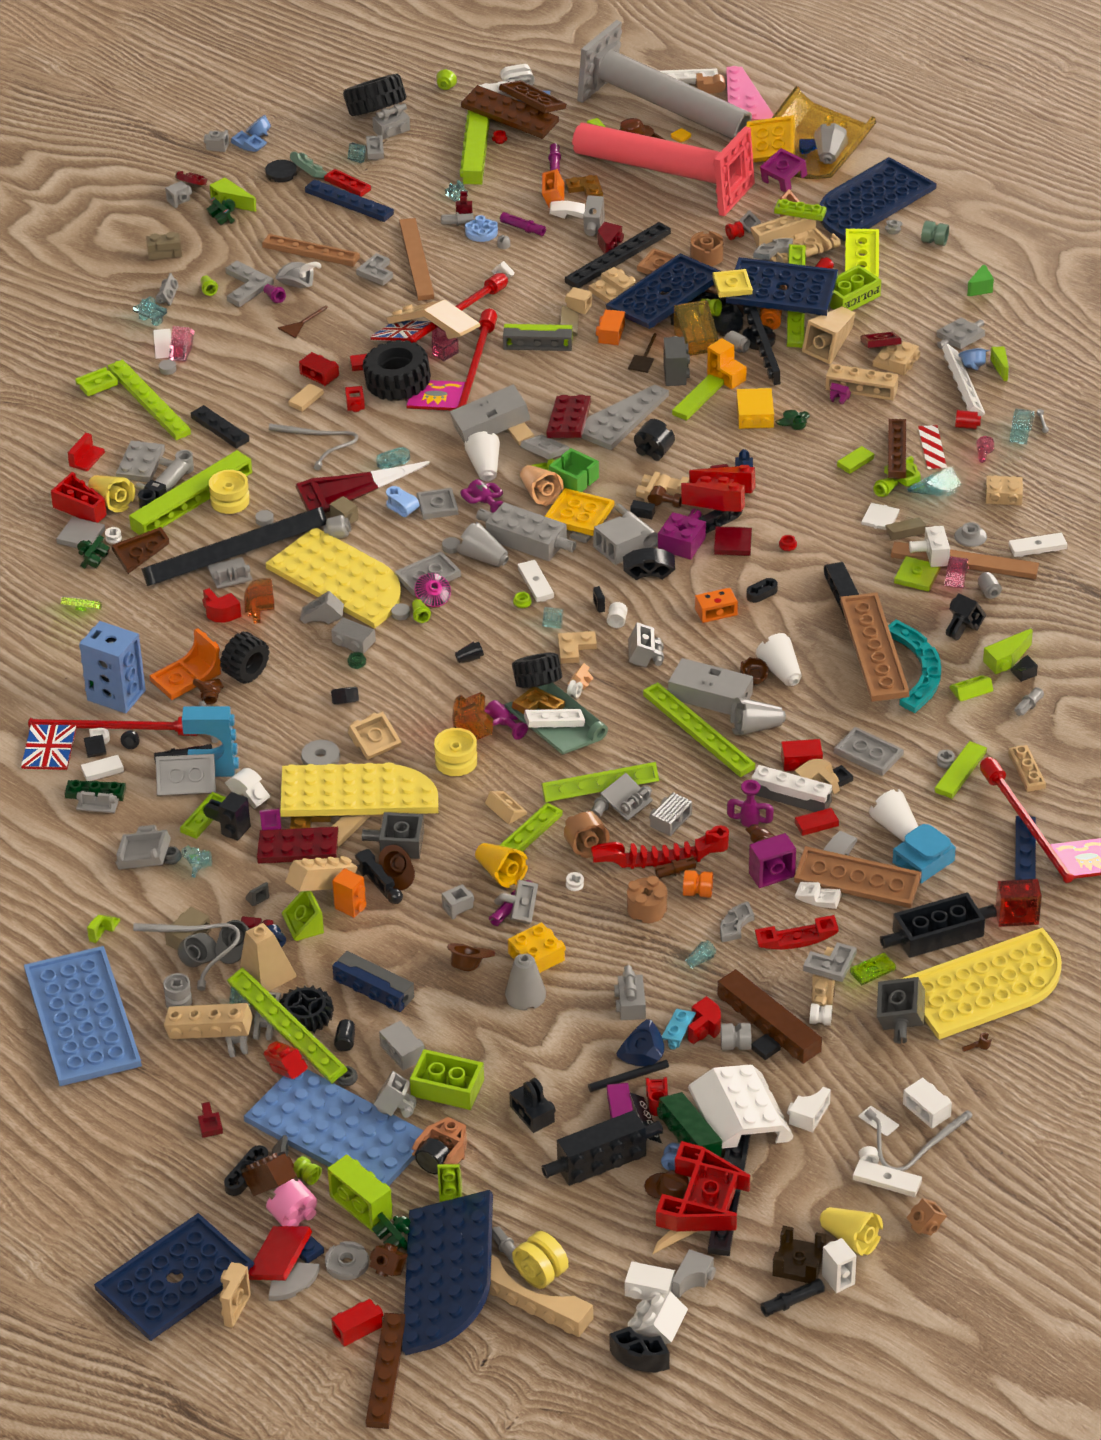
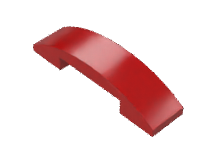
(797, 937)

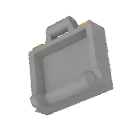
(143, 848)

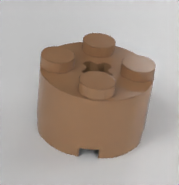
(707, 248)
(584, 832)
(647, 899)

